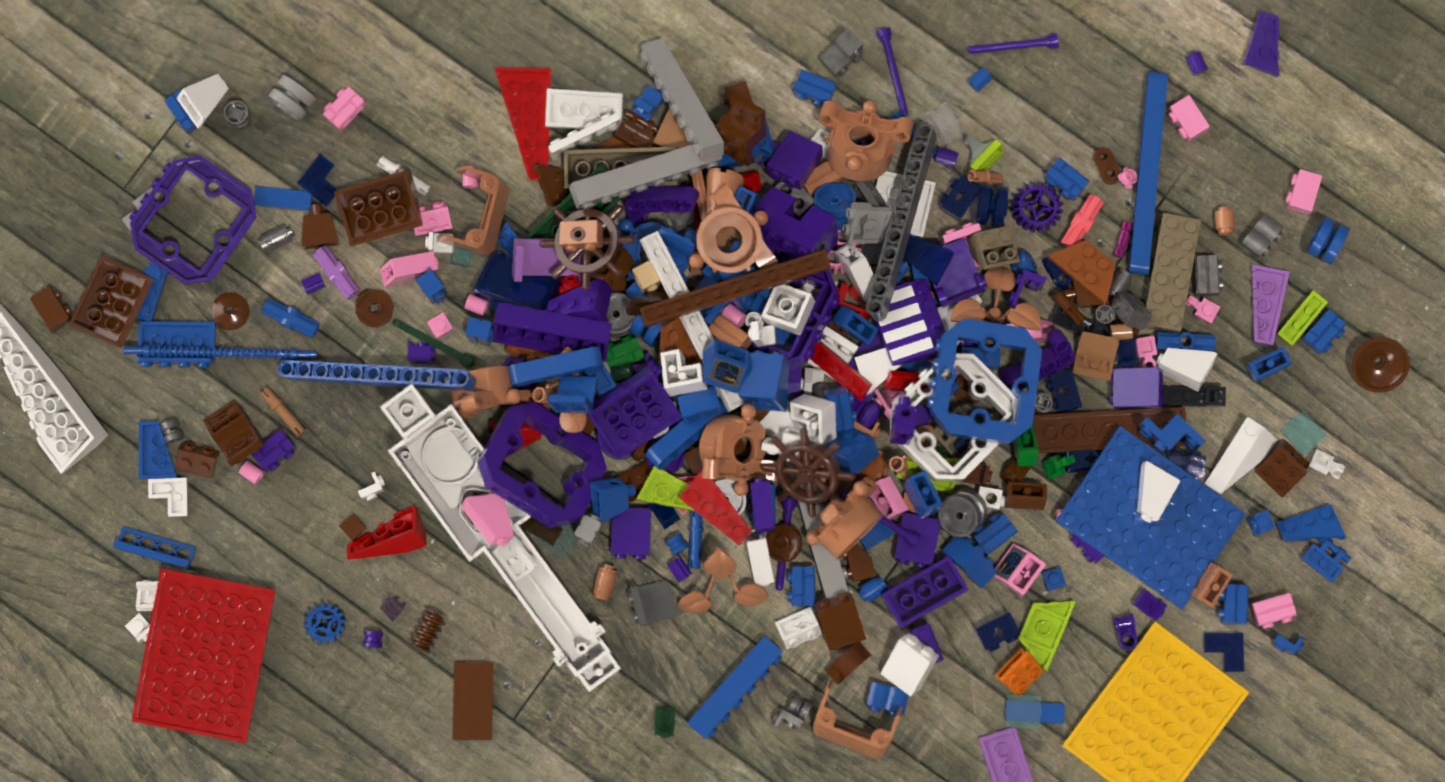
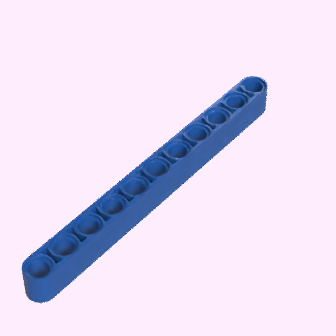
(1148, 173)
(384, 376)

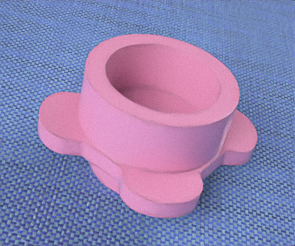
(1128, 177)

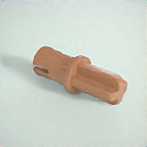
(985, 177)

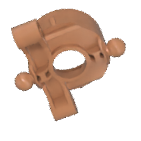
(859, 161)
(752, 245)
(491, 390)
(718, 446)
(847, 521)

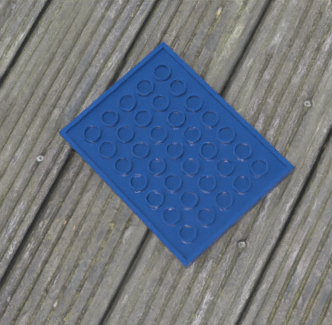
(1160, 554)

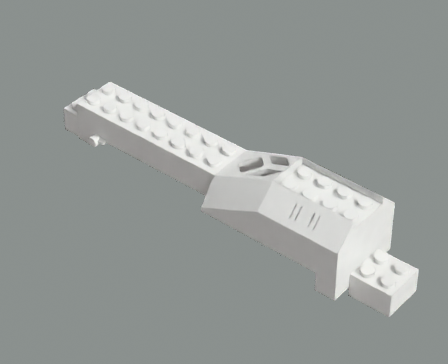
(447, 475)

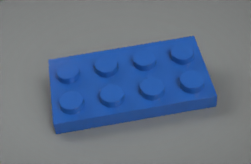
(177, 334)

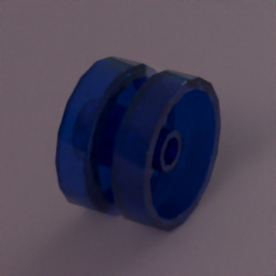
(992, 205)

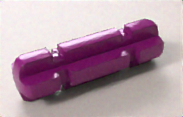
(1123, 239)

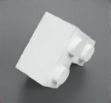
(678, 377)
(817, 415)

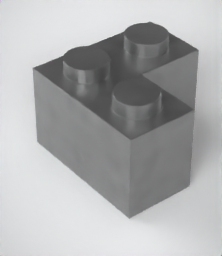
(846, 49)

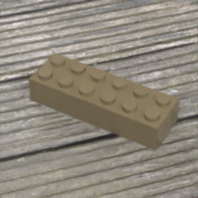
(581, 163)
(1171, 272)

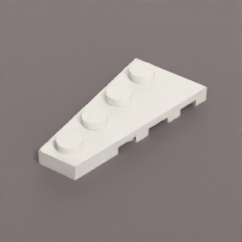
(583, 136)

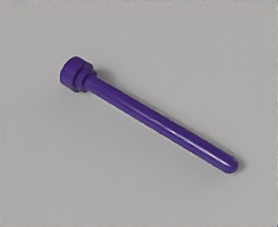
(885, 37)
(1049, 41)
(789, 506)
(910, 537)

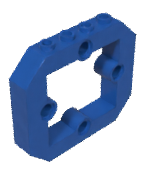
(1001, 336)

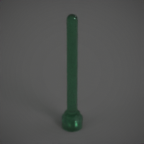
(466, 360)

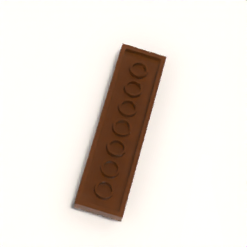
(1094, 429)

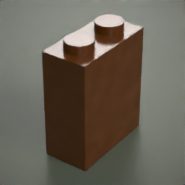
(840, 621)

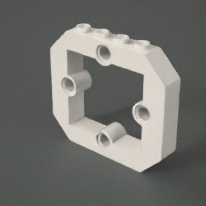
(994, 392)

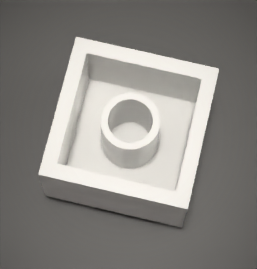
(788, 309)

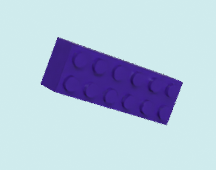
(549, 330)

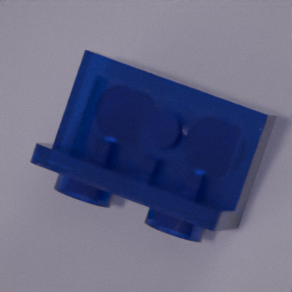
(1191, 463)

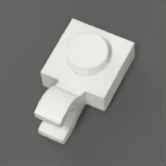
(1324, 462)

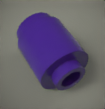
(869, 415)

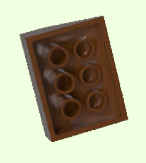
(379, 207)
(111, 302)

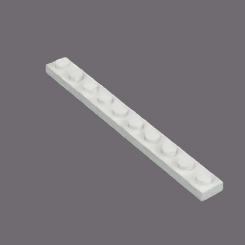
(675, 286)

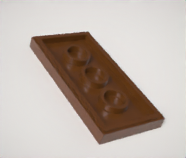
(473, 701)

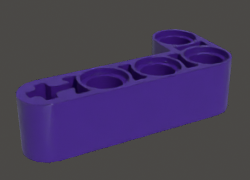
(659, 200)
(1053, 359)

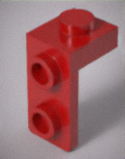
(842, 293)

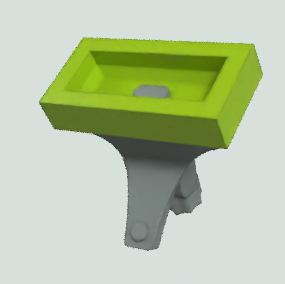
(984, 154)

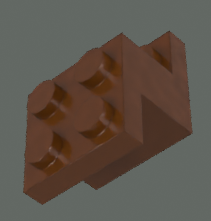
(742, 129)
(233, 433)

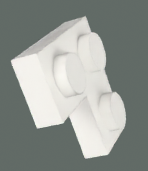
(175, 490)

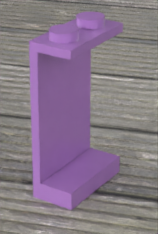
(533, 260)

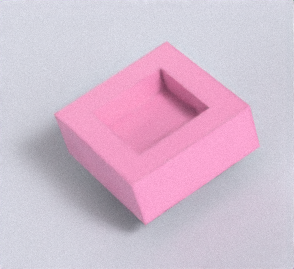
(440, 325)

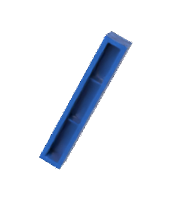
(731, 691)

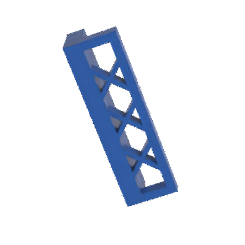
(149, 553)

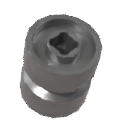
(237, 115)

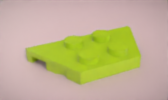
(1044, 630)

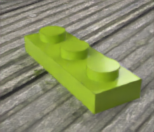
(1302, 318)

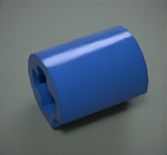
(980, 79)

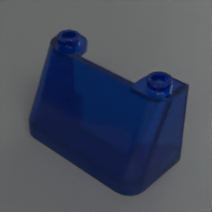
(498, 285)

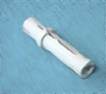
(393, 168)

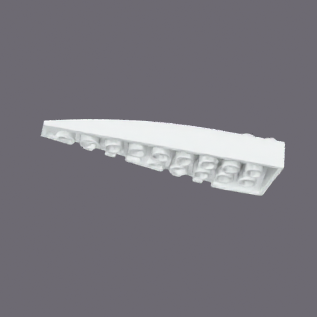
(56, 411)

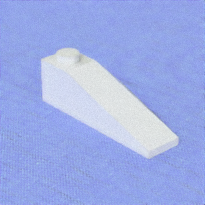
(1245, 451)

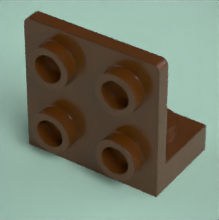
(1283, 468)

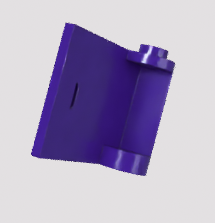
(961, 276)

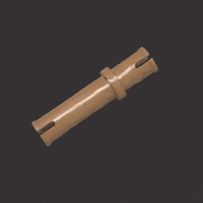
(283, 412)

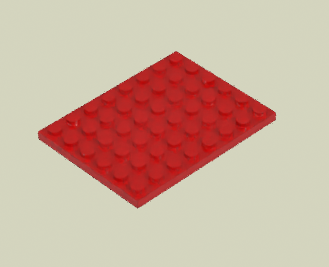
(203, 655)

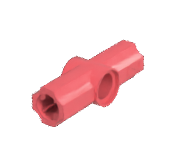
(1082, 221)

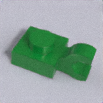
(1056, 466)

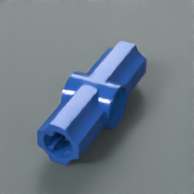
(290, 318)
(1197, 341)

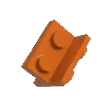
(1019, 672)

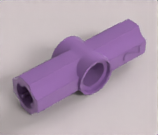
(336, 272)

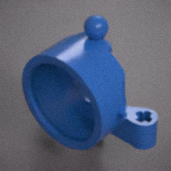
(640, 231)

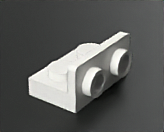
(798, 628)

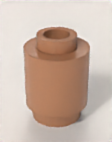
(1224, 221)

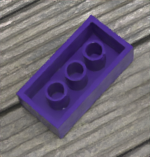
(924, 592)

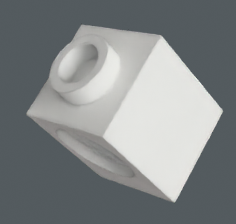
(1000, 499)

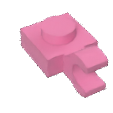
(1205, 309)

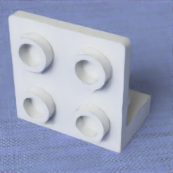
(839, 345)

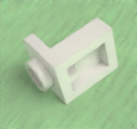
(432, 243)
(139, 628)

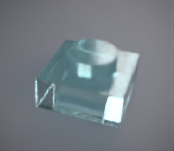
(461, 257)

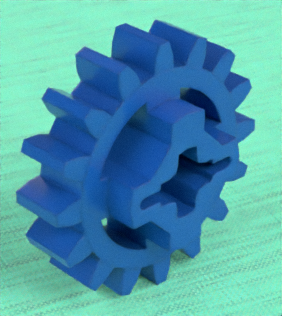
(316, 628)

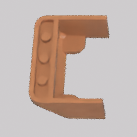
(483, 240)
(849, 737)

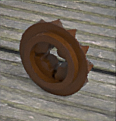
(962, 394)

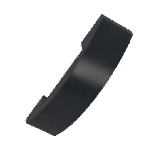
(1186, 397)

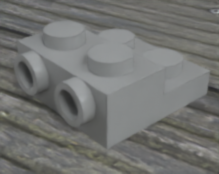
(866, 223)

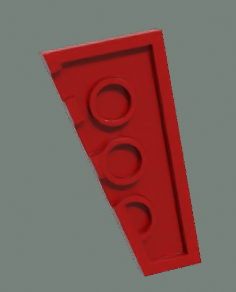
(712, 505)

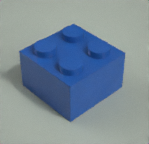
(855, 450)

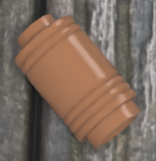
(604, 582)

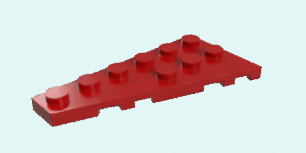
(525, 100)

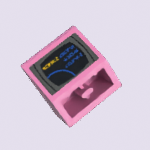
(1018, 569)

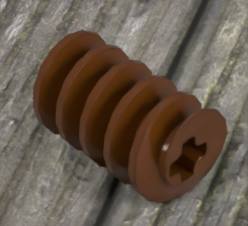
(427, 631)

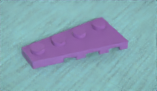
(1268, 300)

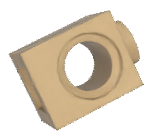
(646, 277)

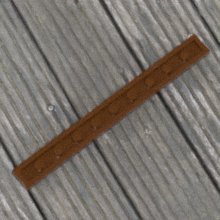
(735, 288)

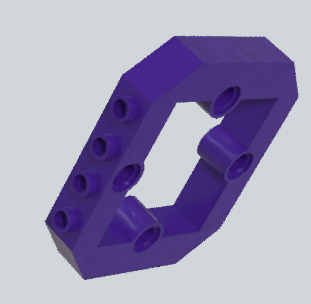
(228, 188)
(821, 312)
(514, 492)

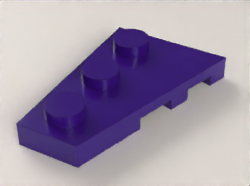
(1263, 46)

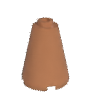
(716, 180)

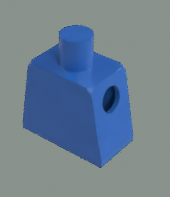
(610, 497)

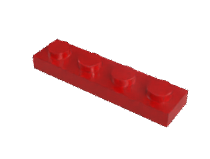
(841, 371)

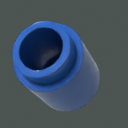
(872, 589)

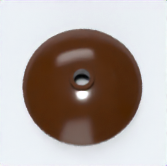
(1380, 375)

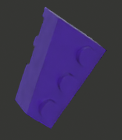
(580, 303)

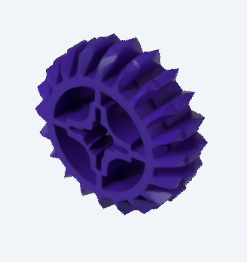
(1034, 223)

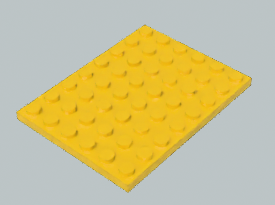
(1156, 713)

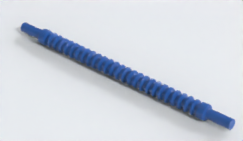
(146, 350)

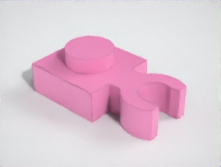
(1146, 349)

